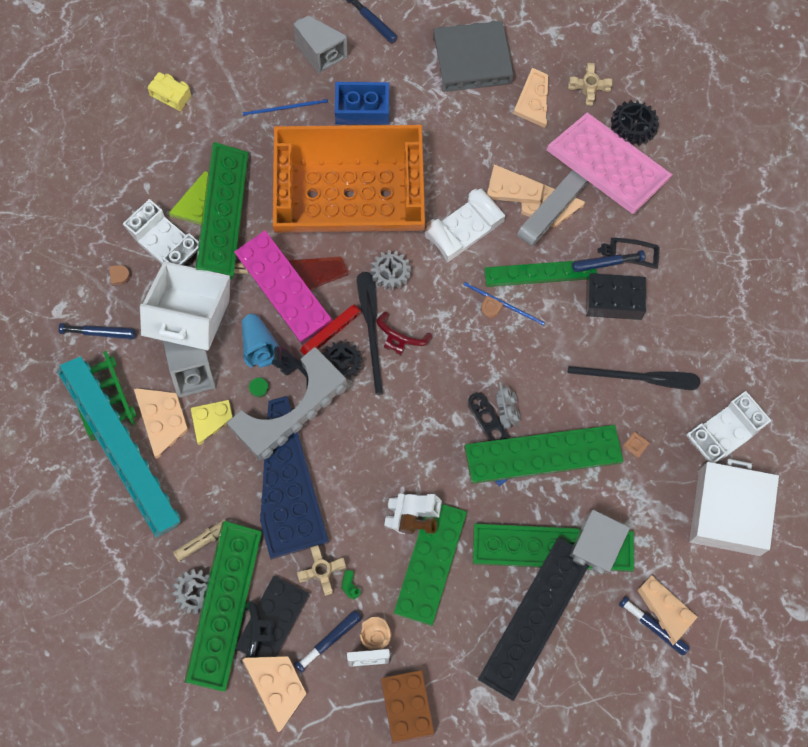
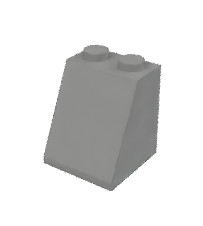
(319, 43)
(188, 369)
(598, 542)

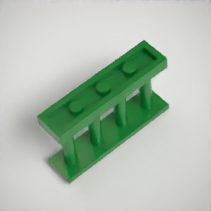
(130, 412)

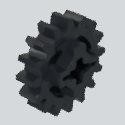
(350, 360)

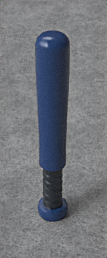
(382, 28)
(594, 263)
(110, 332)

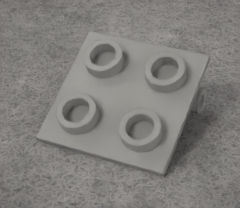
(506, 403)

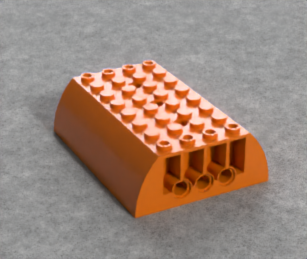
(344, 160)

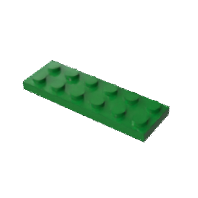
(430, 567)

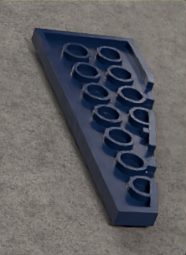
(288, 500)

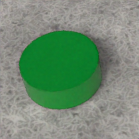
(258, 387)

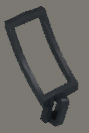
(612, 250)

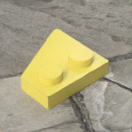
(210, 418)

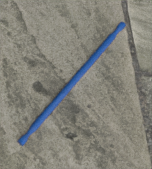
(285, 107)
(505, 304)

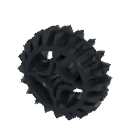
(627, 114)

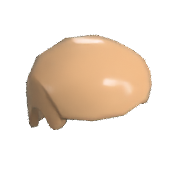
(375, 633)

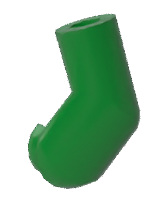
(348, 587)

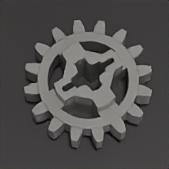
(383, 275)
(189, 585)

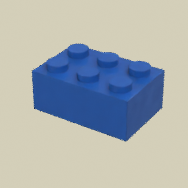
(362, 103)

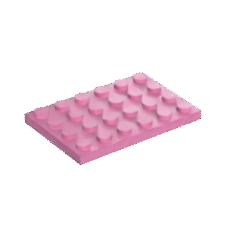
(609, 162)

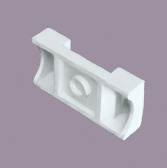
(465, 225)

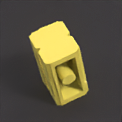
(169, 91)

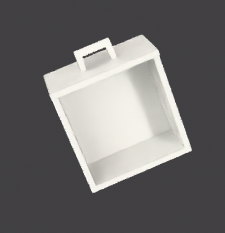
(185, 305)
(734, 508)

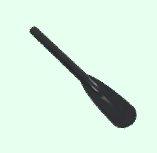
(367, 297)
(675, 380)

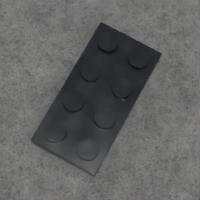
(281, 604)

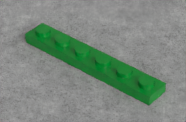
(533, 274)

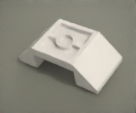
(159, 235)
(729, 428)

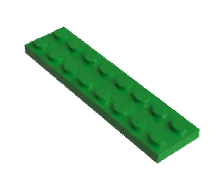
(222, 210)
(543, 454)
(530, 546)
(223, 607)

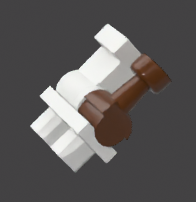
(407, 510)

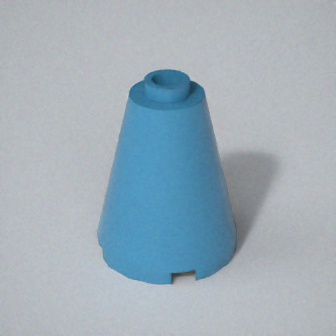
(257, 342)

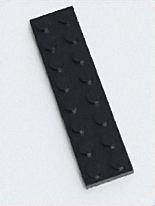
(533, 621)

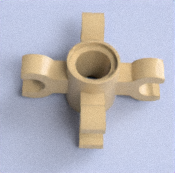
(590, 78)
(306, 575)

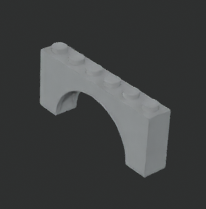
(265, 435)

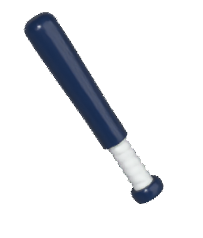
(339, 631)
(680, 646)

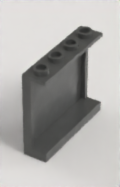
(473, 56)

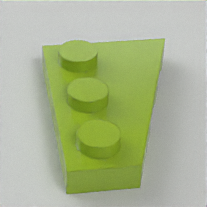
(191, 204)

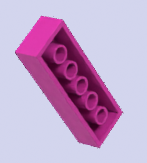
(283, 287)

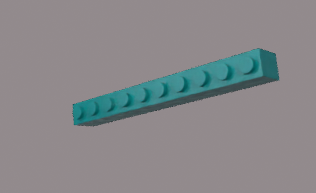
(118, 446)

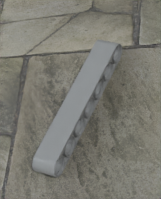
(552, 208)

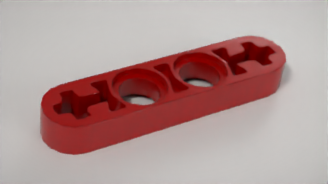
(331, 329)

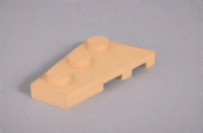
(533, 99)
(513, 187)
(671, 612)

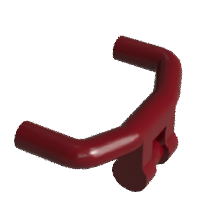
(399, 337)

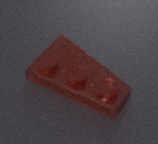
(319, 271)

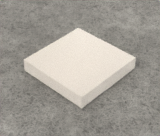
(368, 658)

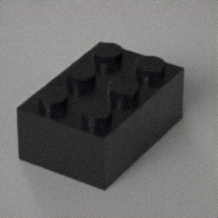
(615, 296)

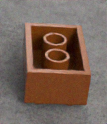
(407, 707)

